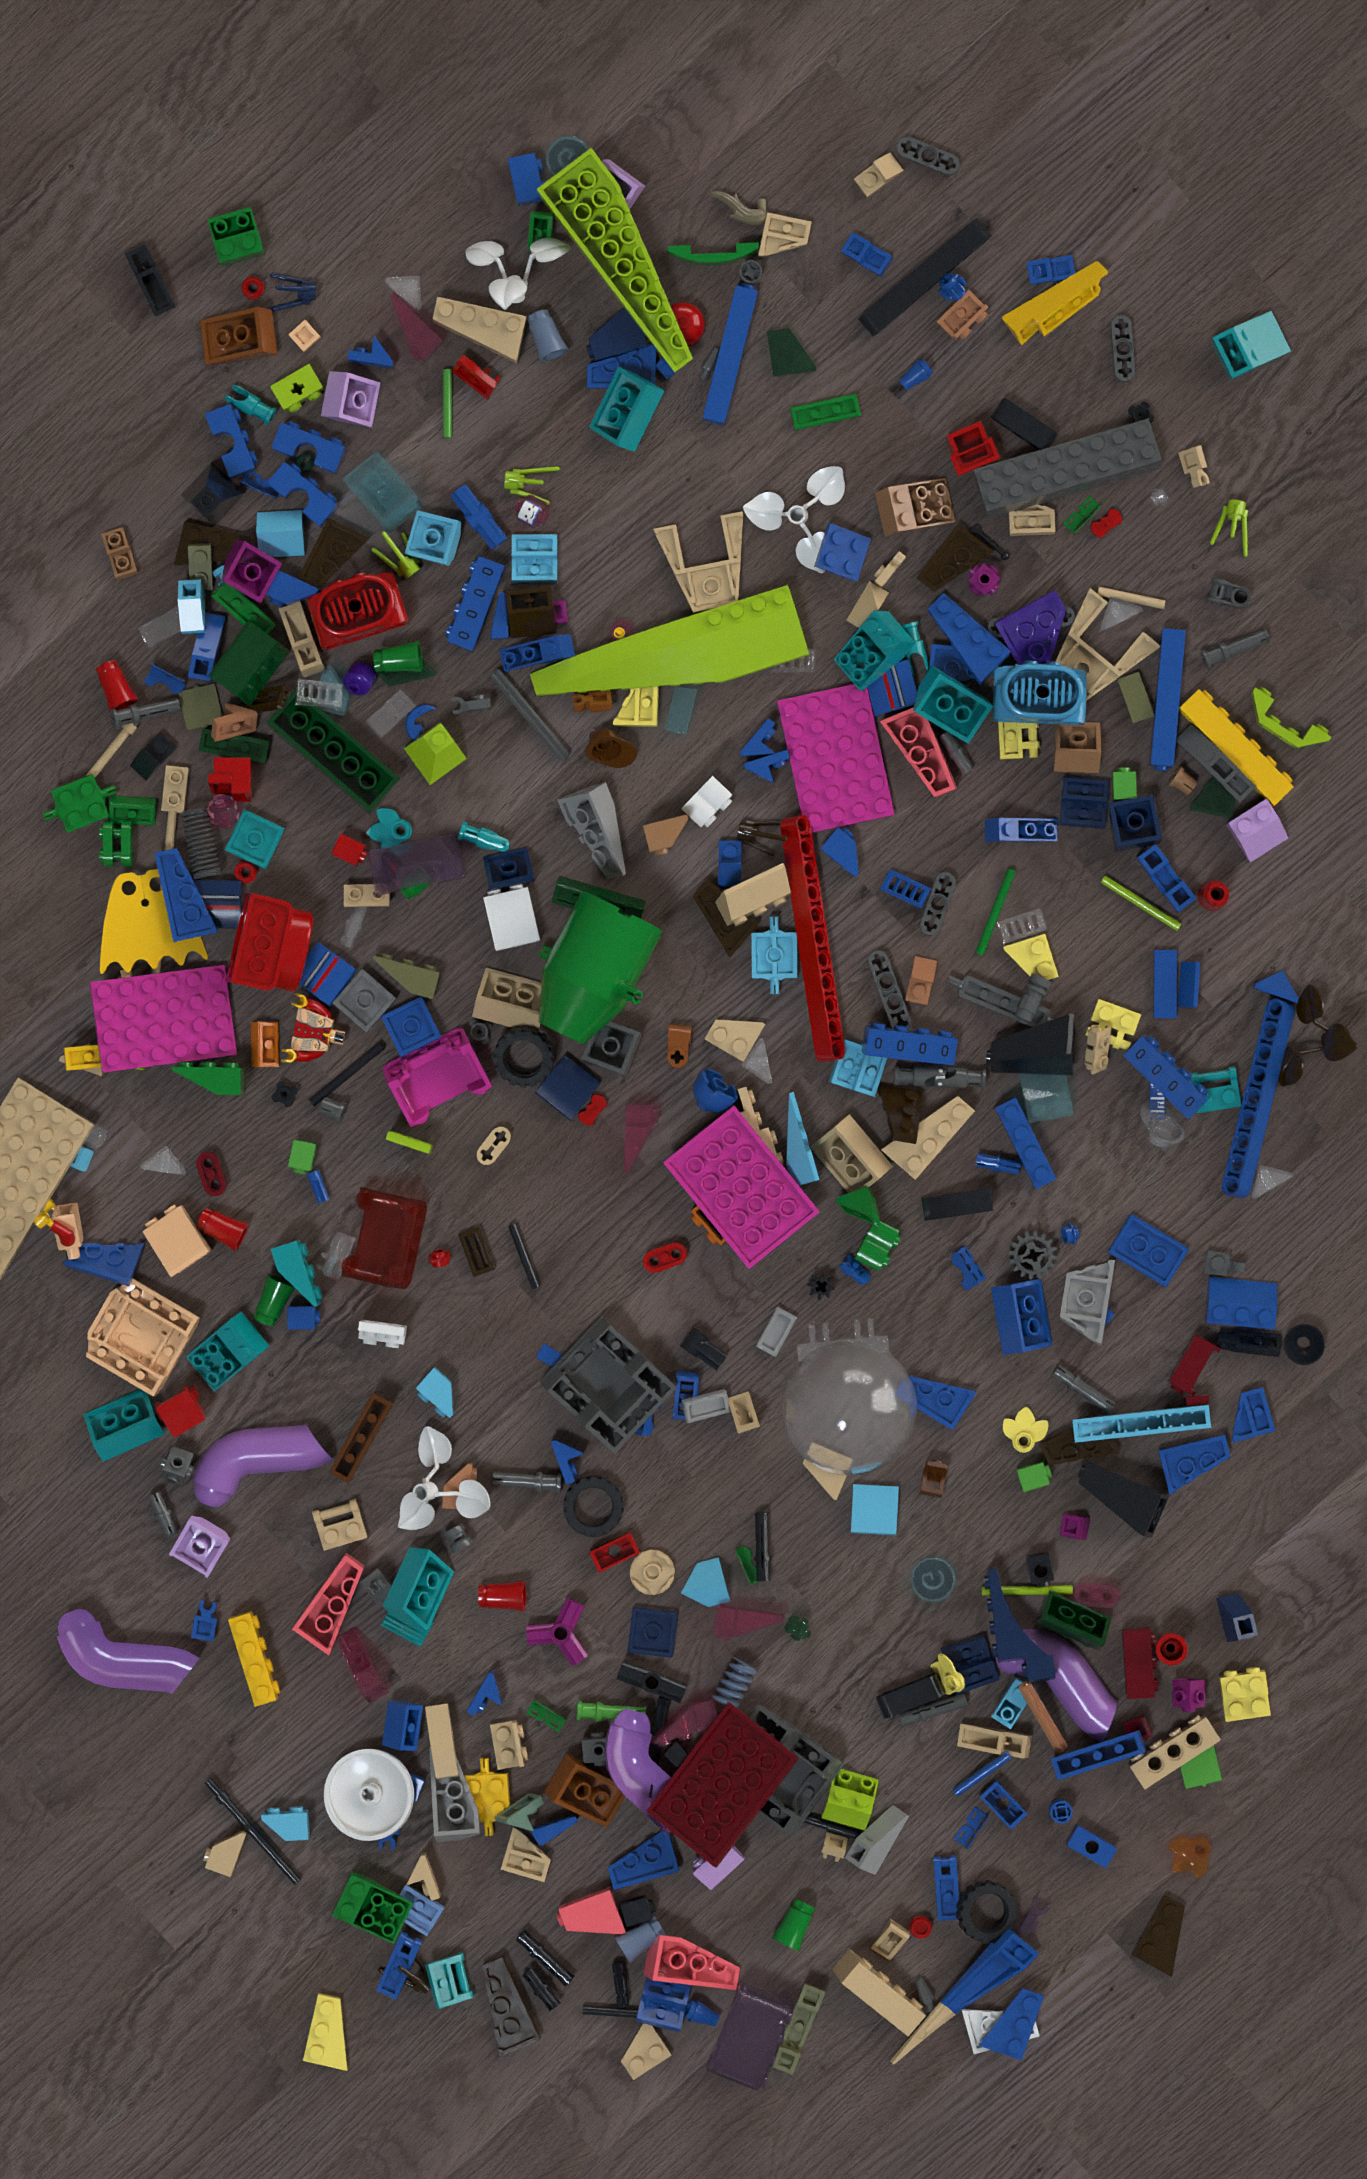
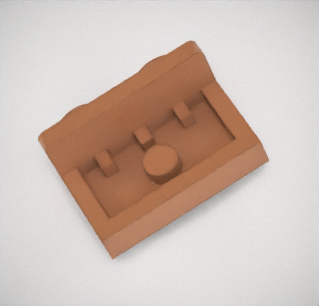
(962, 316)

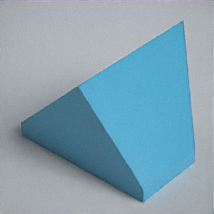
(707, 1584)

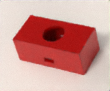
(604, 1561)

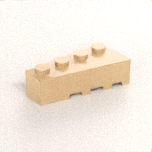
(484, 326)
(932, 1136)
(878, 1992)

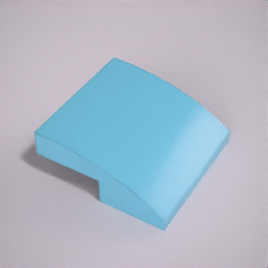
(534, 558)
(858, 1070)
(874, 1509)

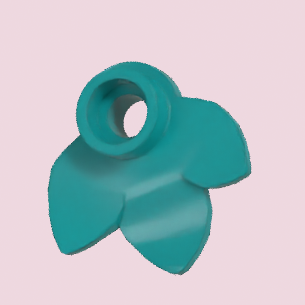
(386, 829)

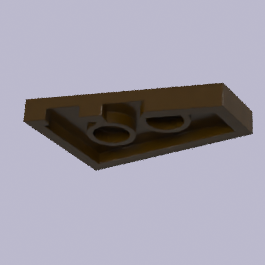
(220, 541)
(331, 551)
(953, 558)
(729, 936)
(903, 1112)
(1064, 1449)
(1161, 1936)

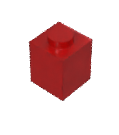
(349, 850)

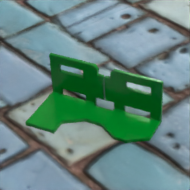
(1085, 512)
(744, 1556)
(550, 1716)

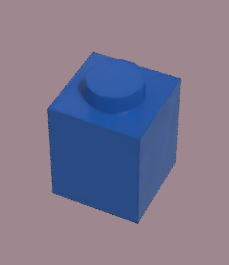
(302, 1317)

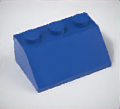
(1241, 1303)
(1021, 1316)

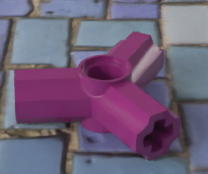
(569, 1645)

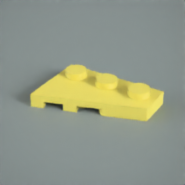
(326, 2034)

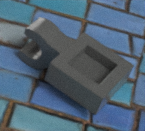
(477, 703)
(1219, 1263)

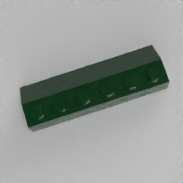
(334, 753)

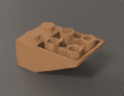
(914, 506)

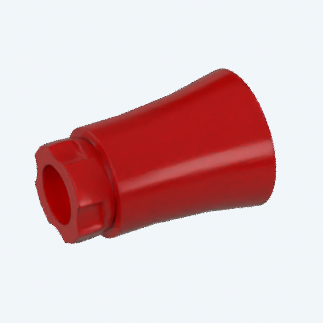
(115, 686)
(1204, 895)
(223, 1228)
(503, 1596)
(1178, 1653)

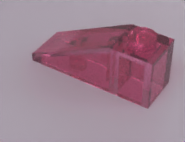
(419, 337)
(638, 1127)
(738, 1621)

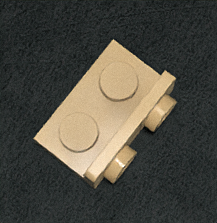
(508, 1744)

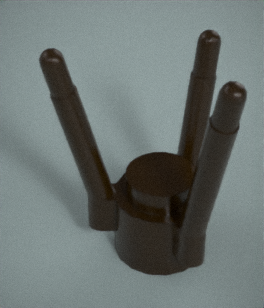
(748, 832)
(419, 1981)

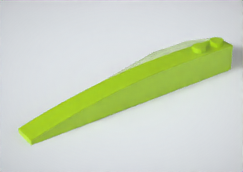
(600, 224)

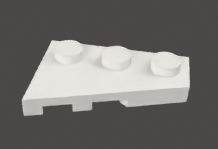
(980, 2022)

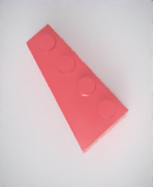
(922, 749)
(328, 1608)

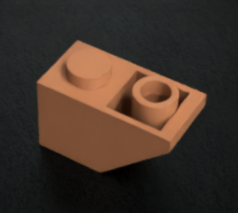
(465, 1473)

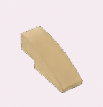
(301, 639)
(994, 1740)
(441, 1741)

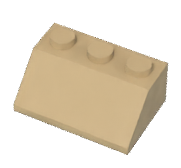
(754, 895)
(508, 1000)
(851, 1155)

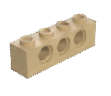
(1206, 1738)

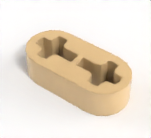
(497, 1149)

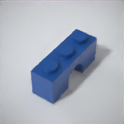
(225, 422)
(291, 438)
(320, 505)
(1165, 879)

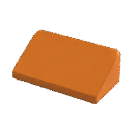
(264, 1044)

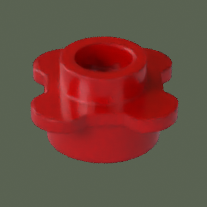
(439, 1258)

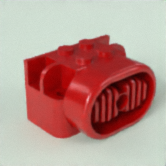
(379, 612)
(270, 944)

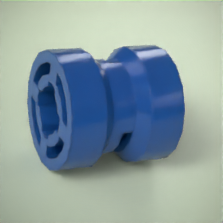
(1060, 1810)

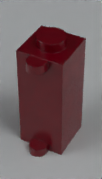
(1191, 1364)

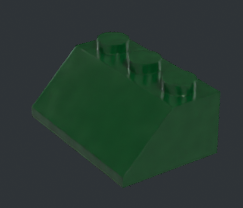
(249, 663)
(1074, 1620)

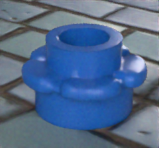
(1069, 1234)

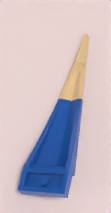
(993, 1967)

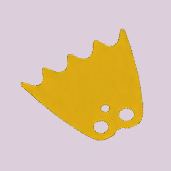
(140, 931)

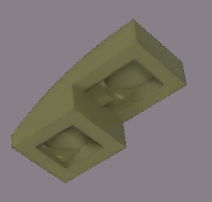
(1135, 697)

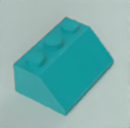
(626, 409)
(951, 704)
(123, 1424)
(418, 1588)

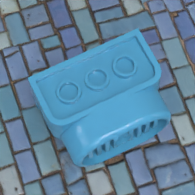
(1017, 699)

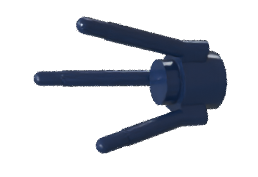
(305, 290)

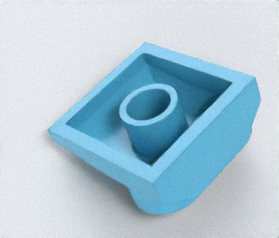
(434, 538)

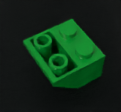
(236, 237)

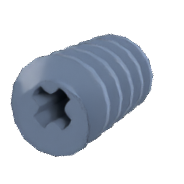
(735, 1683)

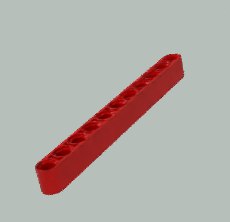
(812, 939)

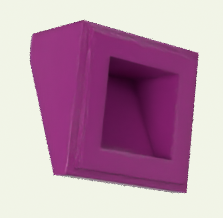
(1075, 1526)

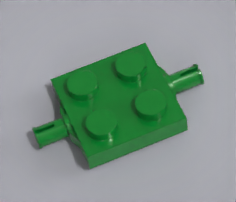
(79, 803)

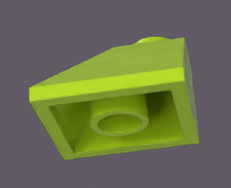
(435, 753)

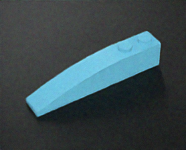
(1141, 1423)

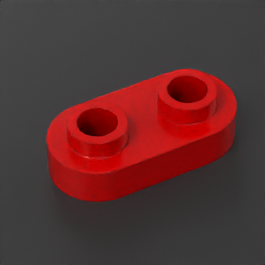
(665, 1258)

